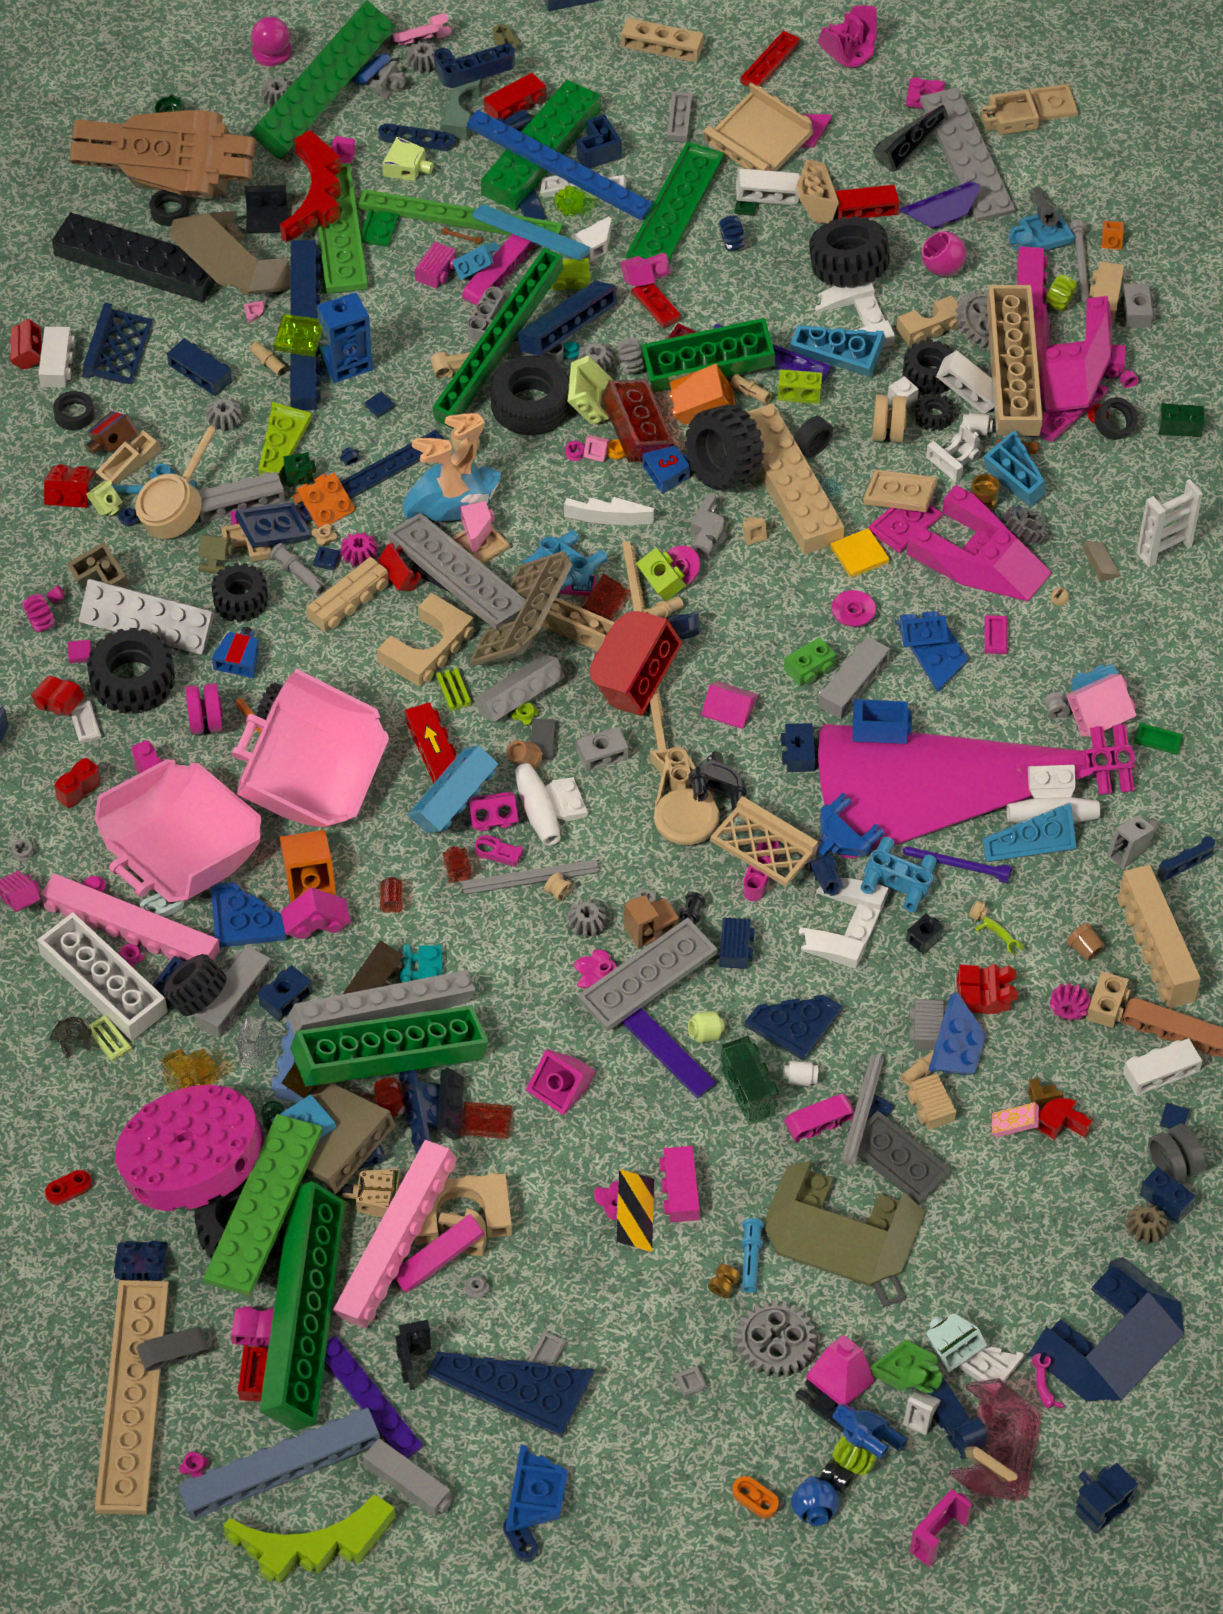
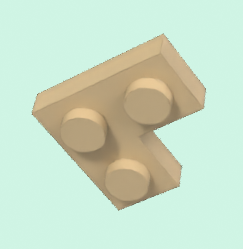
(240, 539)

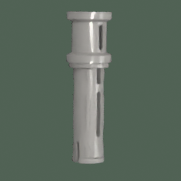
(291, 563)

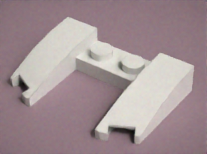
(865, 304)
(850, 947)

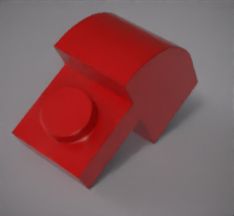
(1062, 1113)

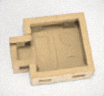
(1011, 113)

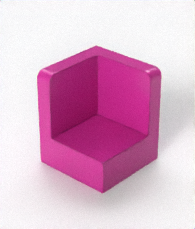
(344, 148)

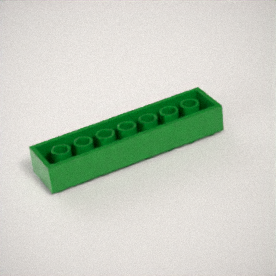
(555, 126)
(388, 1045)

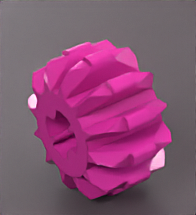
(358, 548)
(38, 612)
(1070, 1001)

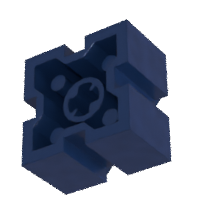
(1105, 1498)

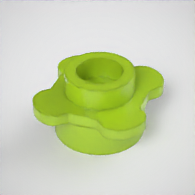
(525, 708)

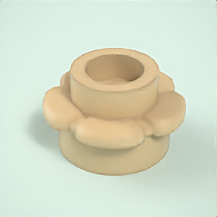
(978, 910)

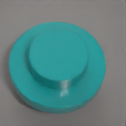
(571, 350)

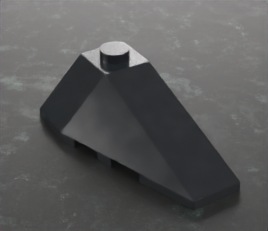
(904, 142)

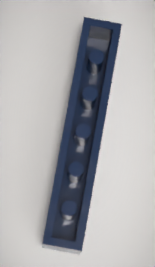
(567, 318)

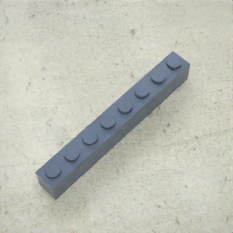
(279, 1463)

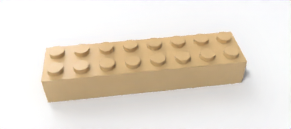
(1014, 360)
(794, 485)

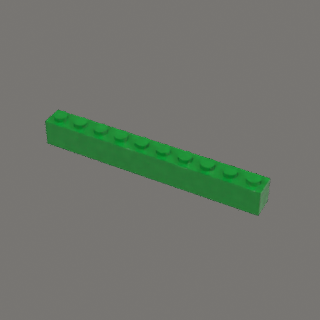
(499, 336)

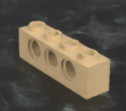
(662, 39)
(577, 624)

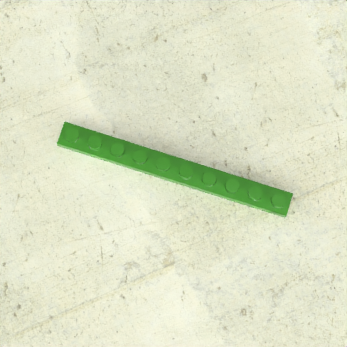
(438, 212)

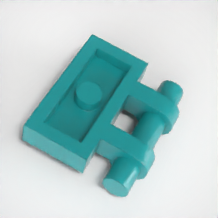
(428, 959)

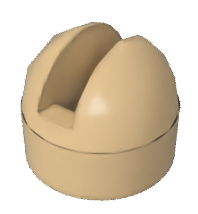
(1063, 598)

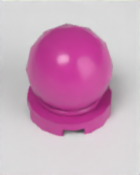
(271, 42)

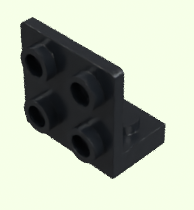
(265, 208)
(412, 1339)

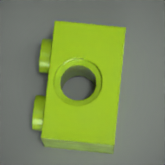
(653, 565)

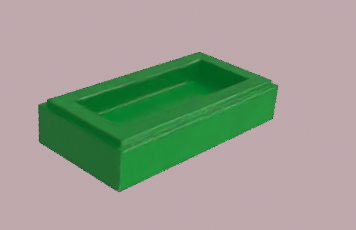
(1158, 738)

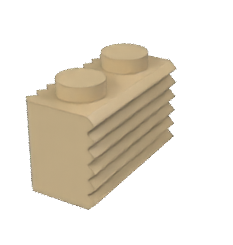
(931, 1101)

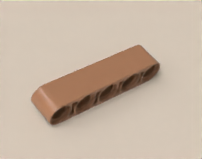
(1173, 1026)

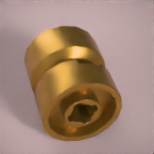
(986, 489)

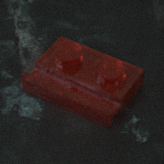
(606, 597)
(486, 1120)

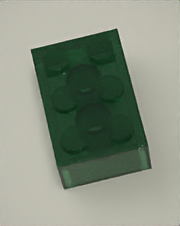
(749, 1080)

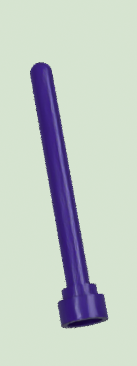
(1000, 872)

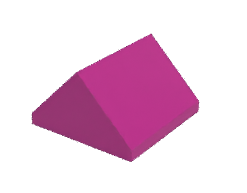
(728, 704)

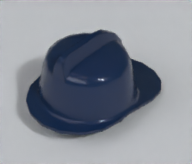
(686, 624)

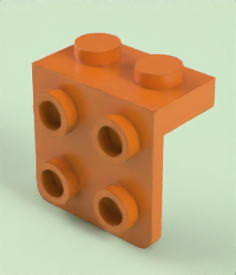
(325, 499)

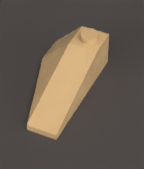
(817, 192)

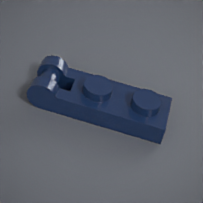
(1186, 859)

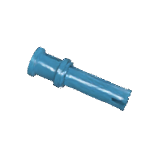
(751, 1244)

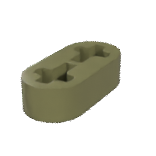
(508, 38)

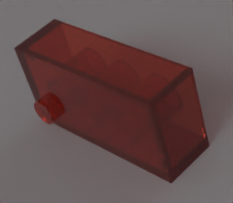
(636, 418)

